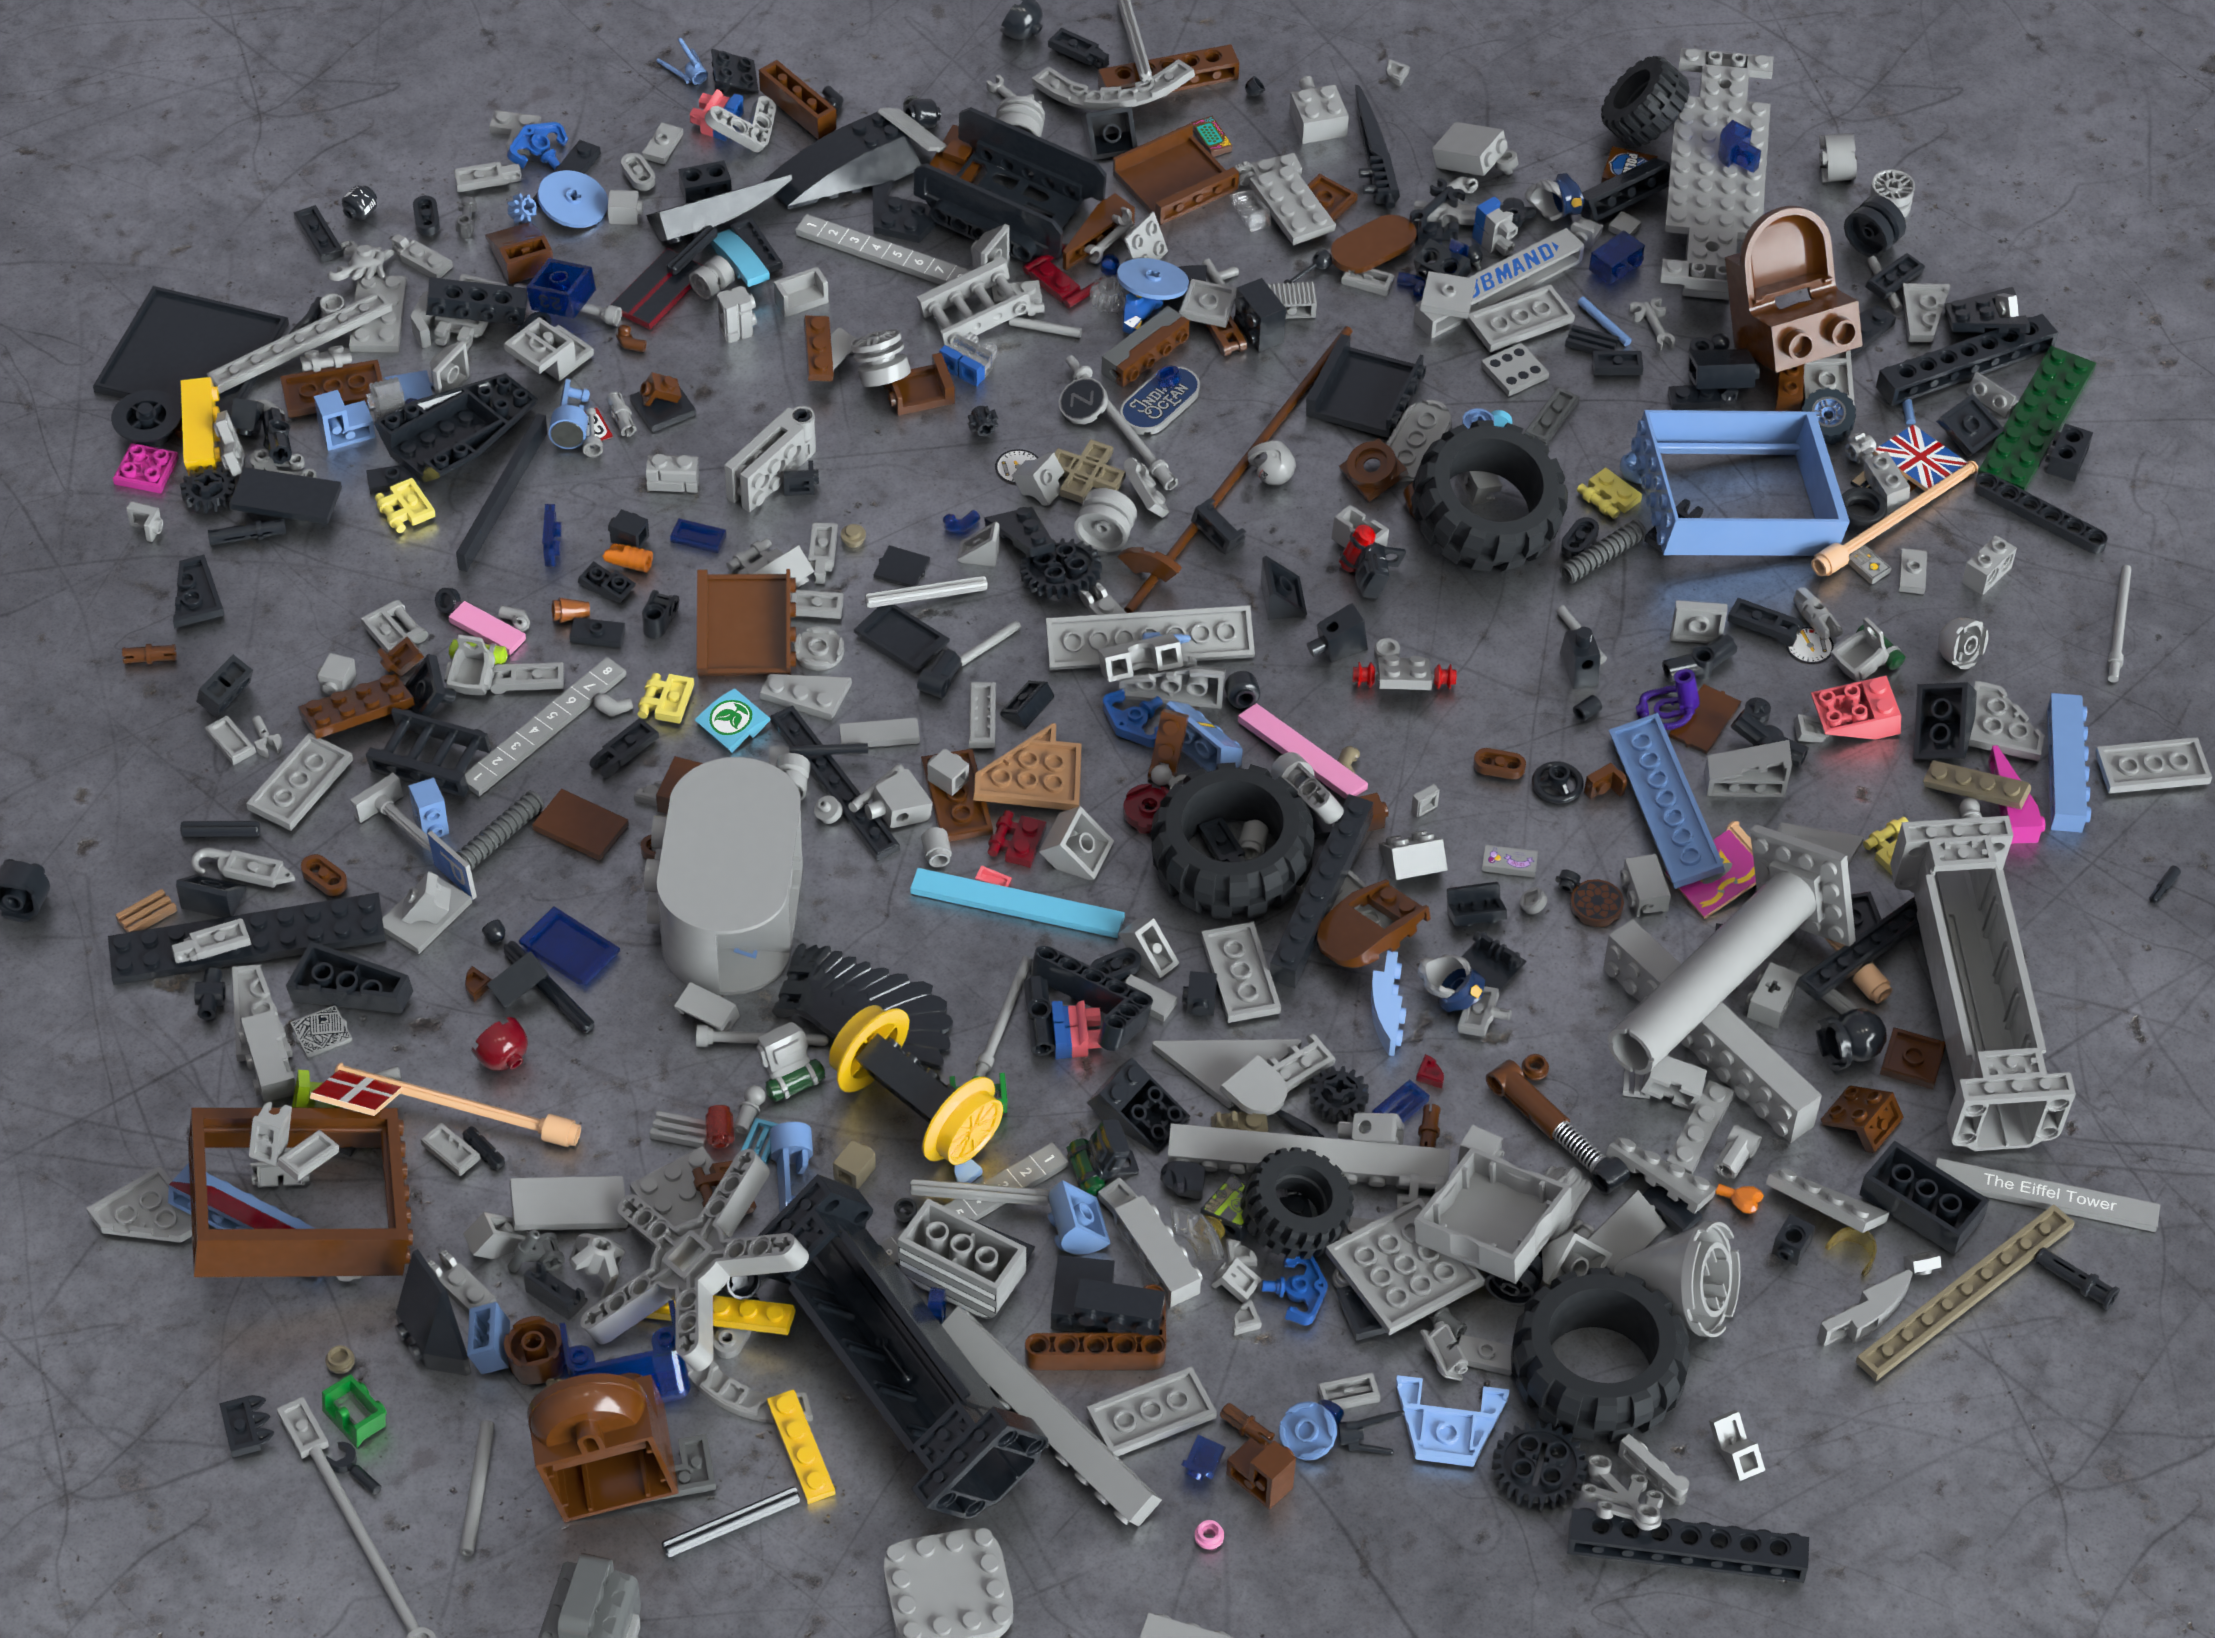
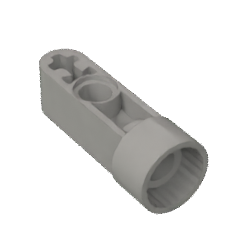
(1301, 777)

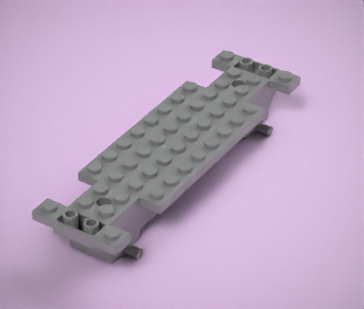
(1704, 195)

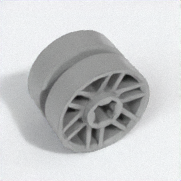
(1896, 187)

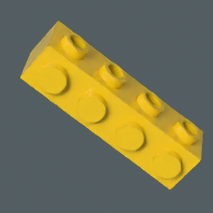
(198, 421)

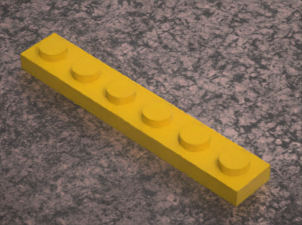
(744, 1315)

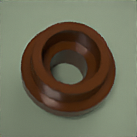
(1535, 1061)

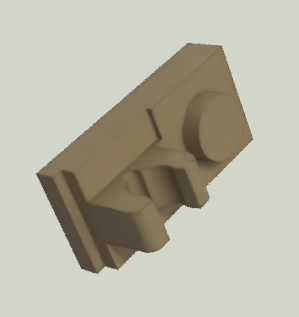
(1240, 1121)

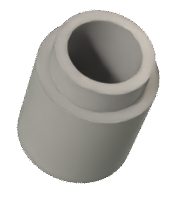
(1253, 838)
(936, 846)

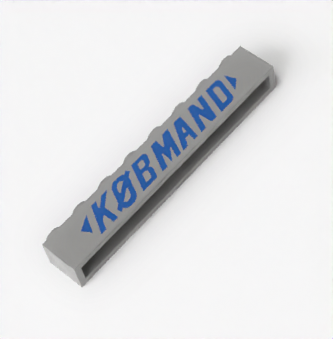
(1511, 277)

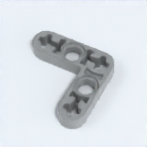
(718, 117)

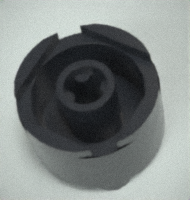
(22, 889)

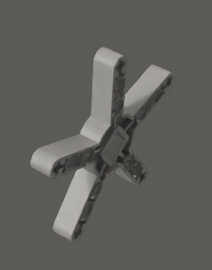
(695, 1262)

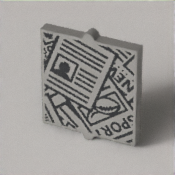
(321, 1031)

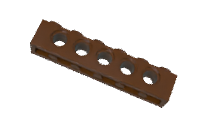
(1209, 65)

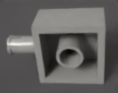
(1318, 112)

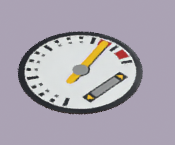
(1010, 461)
(1810, 647)

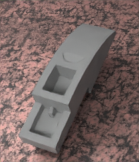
(1874, 1309)

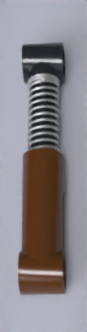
(1509, 1081)

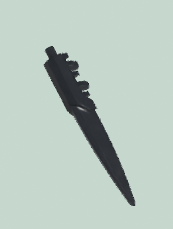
(1379, 162)

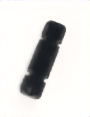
(484, 1148)

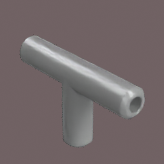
(1219, 276)

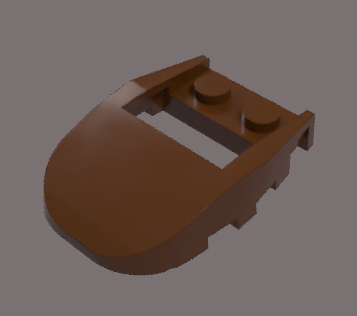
(1356, 940)

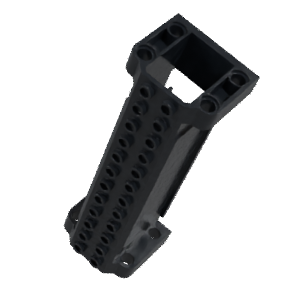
(947, 1410)

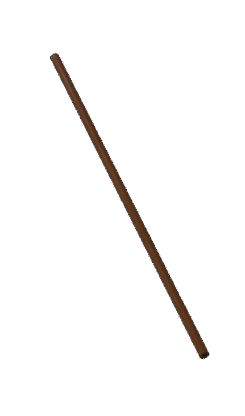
(1239, 469)

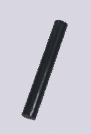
(830, 749)

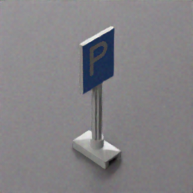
(382, 798)

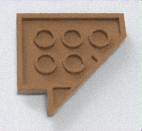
(1034, 774)

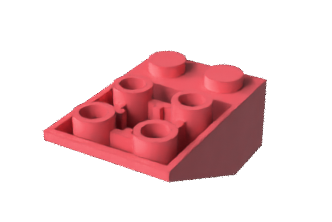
(1859, 709)

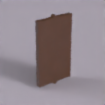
(1708, 720)

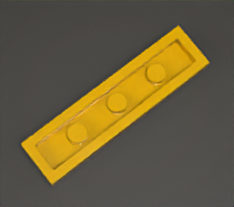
(800, 1446)

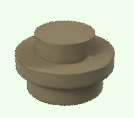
(853, 535)
(340, 1359)

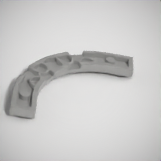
(1110, 98)

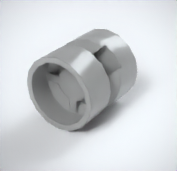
(712, 277)
(797, 768)

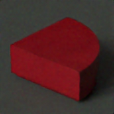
(1430, 1072)

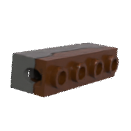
(1145, 346)

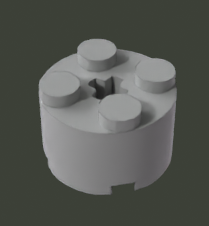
(1837, 157)

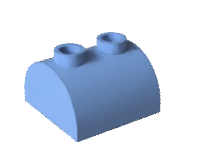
(1077, 1220)

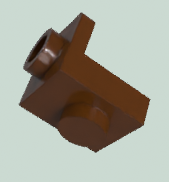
(660, 387)
(401, 657)

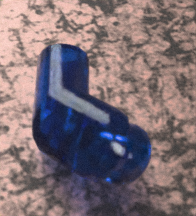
(960, 525)

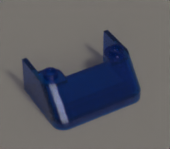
(662, 1363)

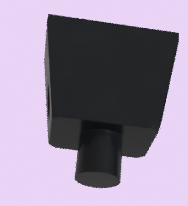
(1340, 635)
(1579, 649)

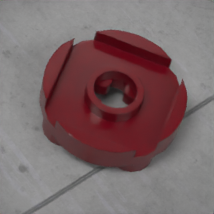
(1135, 802)

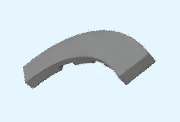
(738, 1397)

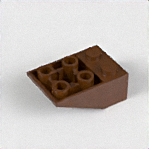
(520, 251)

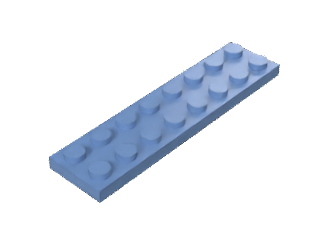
(1666, 801)

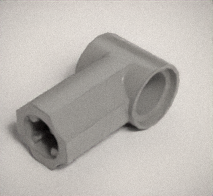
(1738, 1148)

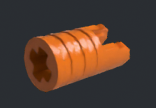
(629, 557)

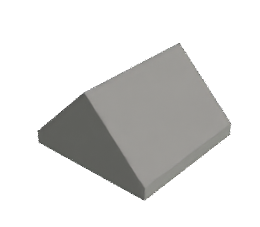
(1571, 1254)

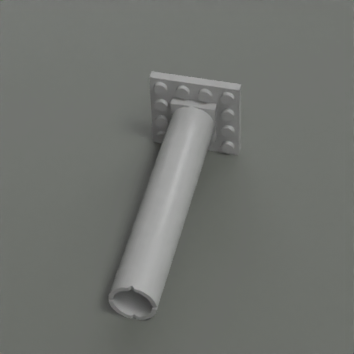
(1796, 888)

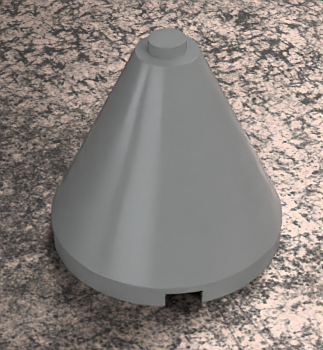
(1694, 1273)

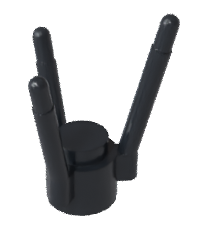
(1352, 1431)

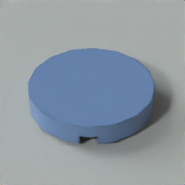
(1308, 1430)

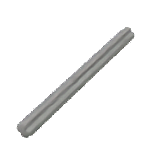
(1135, 40)

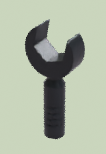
(349, 1464)

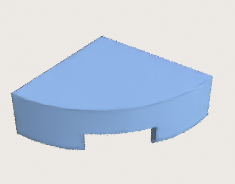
(967, 1171)

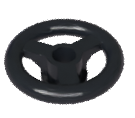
(1557, 779)

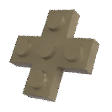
(1088, 471)

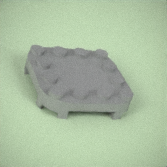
(949, 1586)

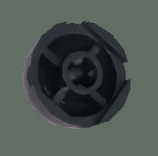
(1023, 20)

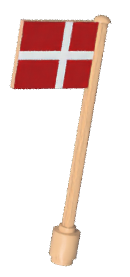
(372, 1092)

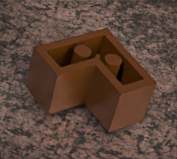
(1263, 1470)

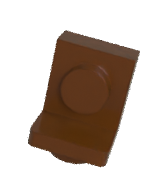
(1604, 779)

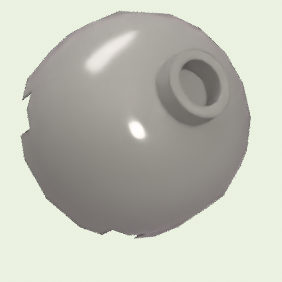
(1962, 641)

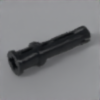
(2088, 1284)

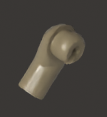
(1348, 756)

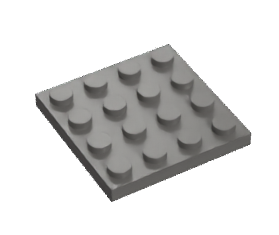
(1396, 1274)

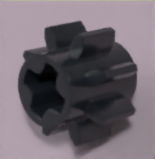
(983, 420)

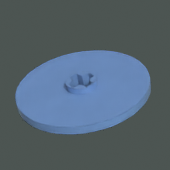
(556, 200)
(1152, 278)

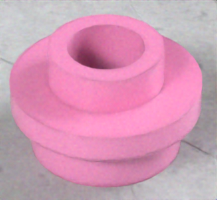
(1209, 1527)

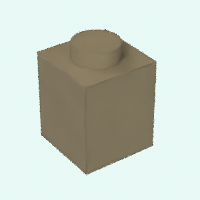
(854, 1164)

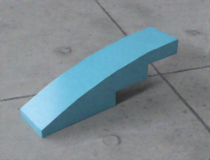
(740, 257)

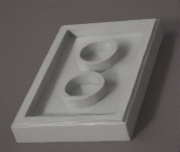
(422, 933)

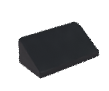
(1028, 703)

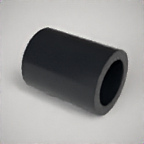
(1587, 708)

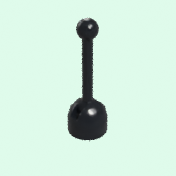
(1321, 260)

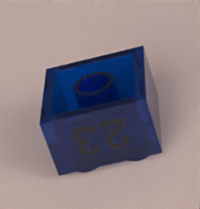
(561, 288)

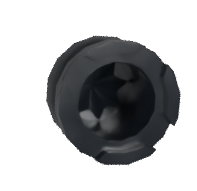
(1852, 1037)

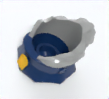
(1556, 197)
(1452, 981)

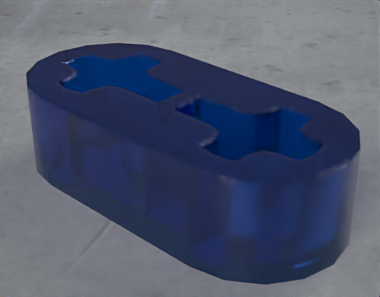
(938, 1303)

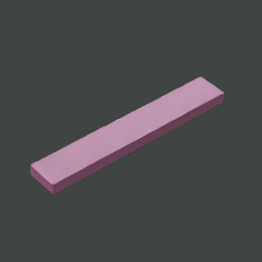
(1287, 740)

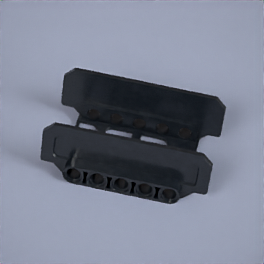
(975, 210)

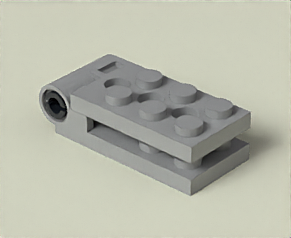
(778, 448)

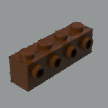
(797, 99)

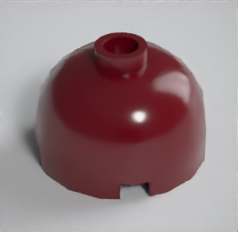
(502, 1046)

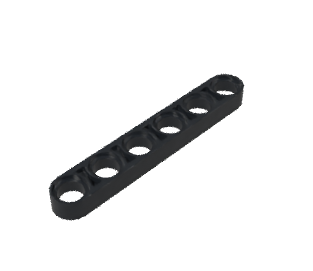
(2042, 510)

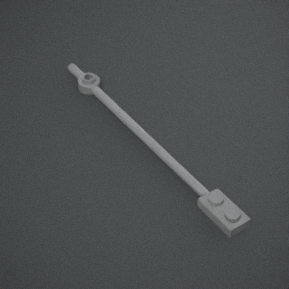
(310, 1440)

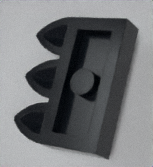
(244, 1424)

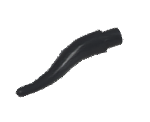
(311, 316)
(1298, 1125)

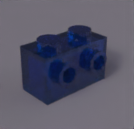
(1617, 257)

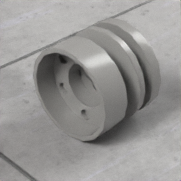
(1022, 113)
(880, 358)

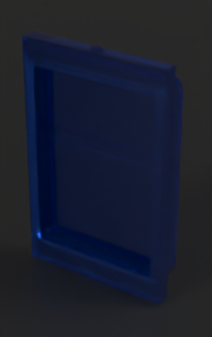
(568, 946)

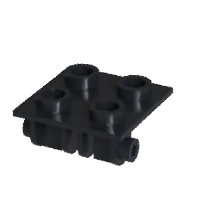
(733, 71)
(1493, 961)

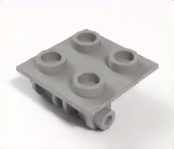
(1146, 240)

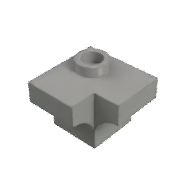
(1040, 478)

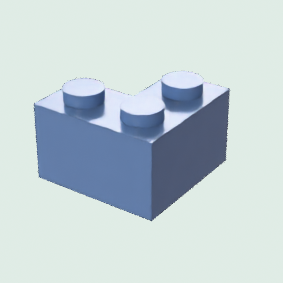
(340, 423)

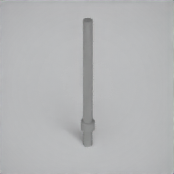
(2115, 657)
(985, 1060)

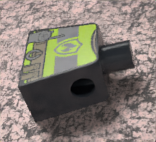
(1226, 1208)

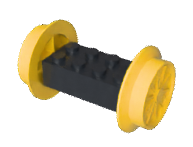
(957, 1119)

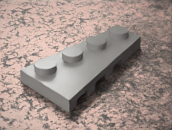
(1828, 1201)

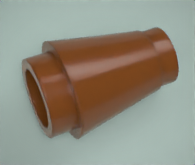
(567, 609)

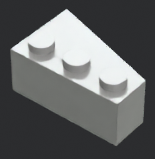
(1749, 771)

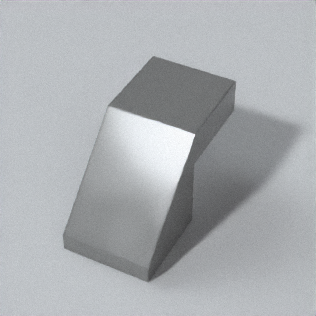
(421, 322)
(1731, 1441)

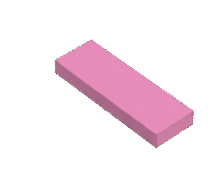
(486, 627)

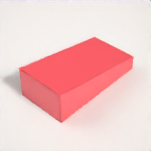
(993, 877)

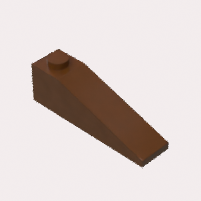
(1095, 229)

